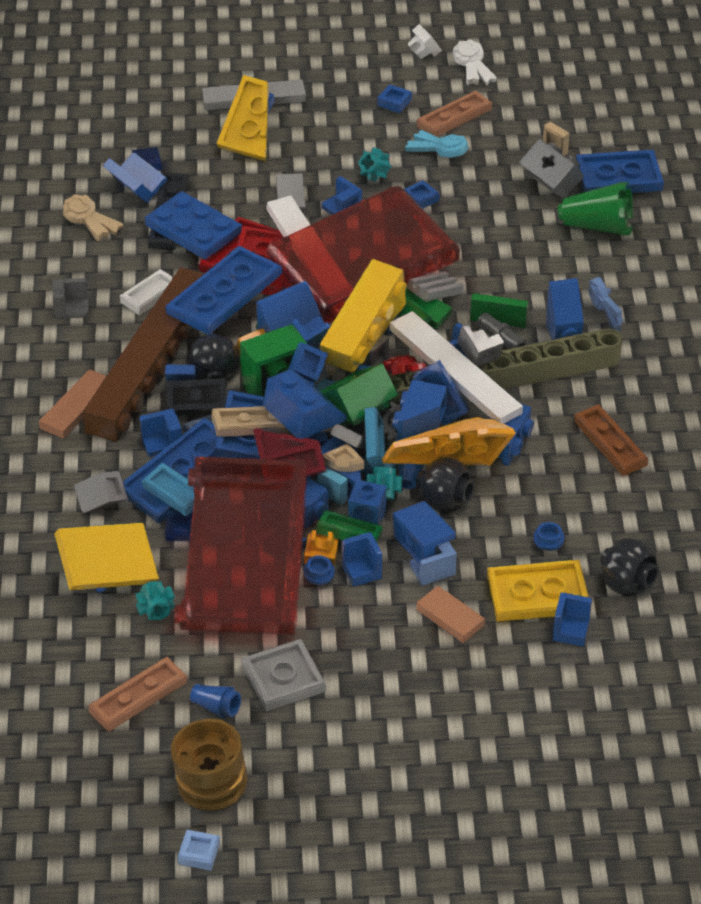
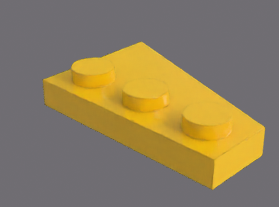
(247, 120)

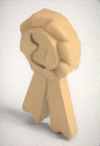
(82, 210)

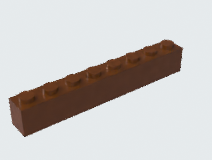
(139, 365)

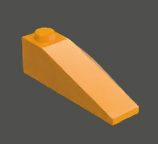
(469, 441)

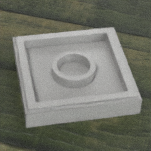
(283, 675)

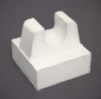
(423, 43)

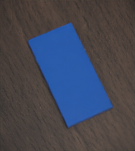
(223, 290)
(180, 456)

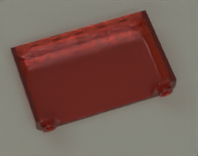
(340, 247)
(244, 546)

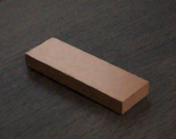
(454, 114)
(69, 409)
(137, 694)

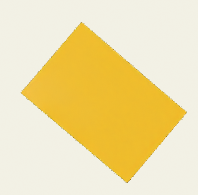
(106, 556)
(533, 589)

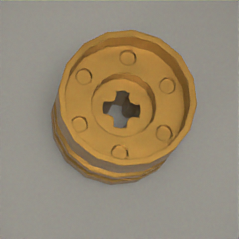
(209, 764)

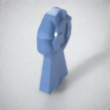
(601, 300)

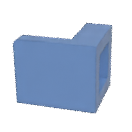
(437, 566)

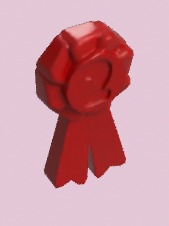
(402, 363)

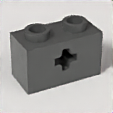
(551, 168)

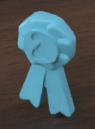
(446, 146)

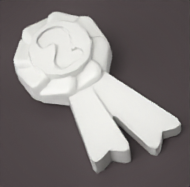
(470, 55)

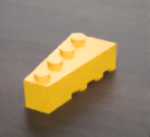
(365, 316)

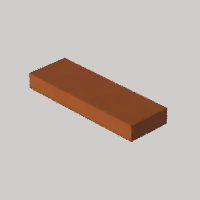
(611, 440)

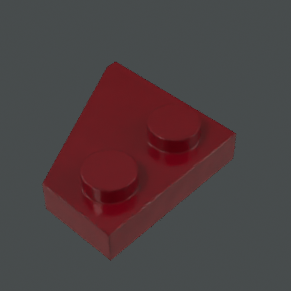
(288, 447)

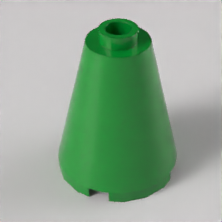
(600, 209)

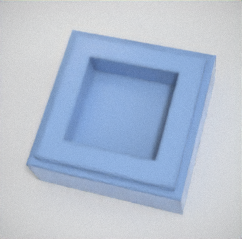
(198, 850)

